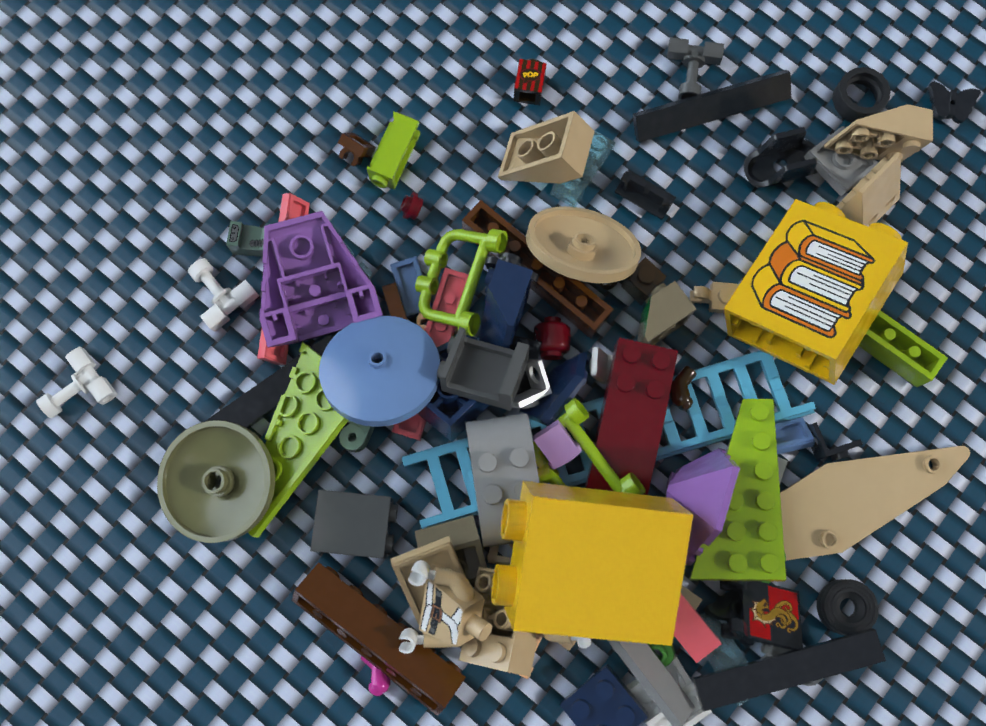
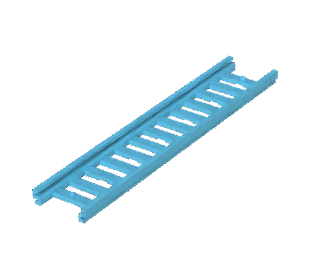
(674, 447)

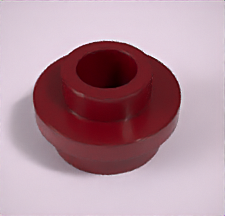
(411, 206)

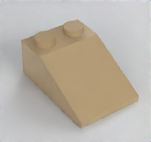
(548, 151)

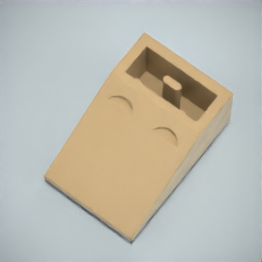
(886, 133)
(874, 193)
(503, 648)

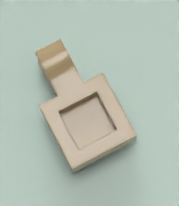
(716, 296)

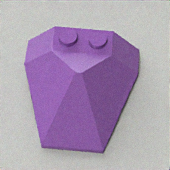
(311, 282)
(705, 491)

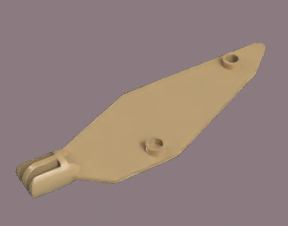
(858, 496)

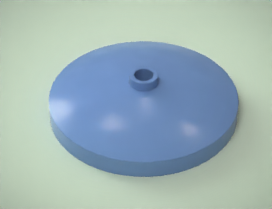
(379, 371)

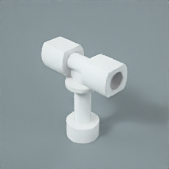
(224, 299)
(84, 379)

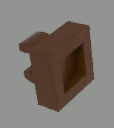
(357, 146)

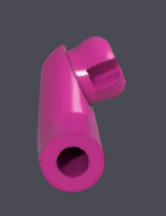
(379, 681)

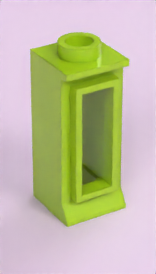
(393, 151)

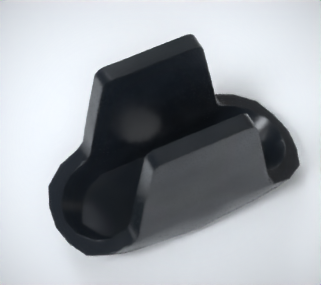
(781, 146)

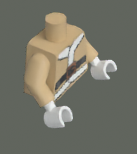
(449, 610)

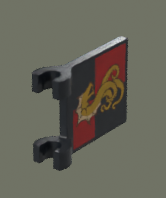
(766, 614)

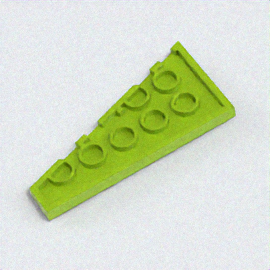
(298, 431)
(753, 528)

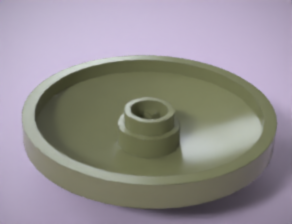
(216, 481)

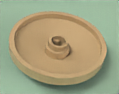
(583, 244)

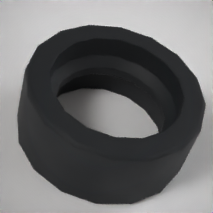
(865, 76)

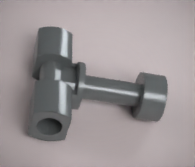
(693, 58)

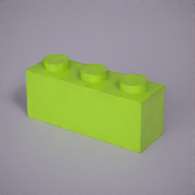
(902, 350)

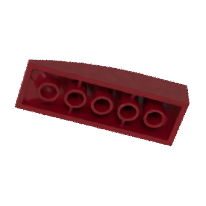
(633, 411)

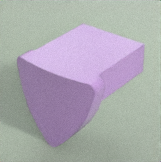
(557, 444)

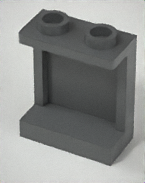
(483, 370)
(353, 524)

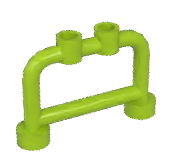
(493, 242)
(571, 419)

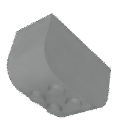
(500, 462)

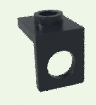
(821, 451)

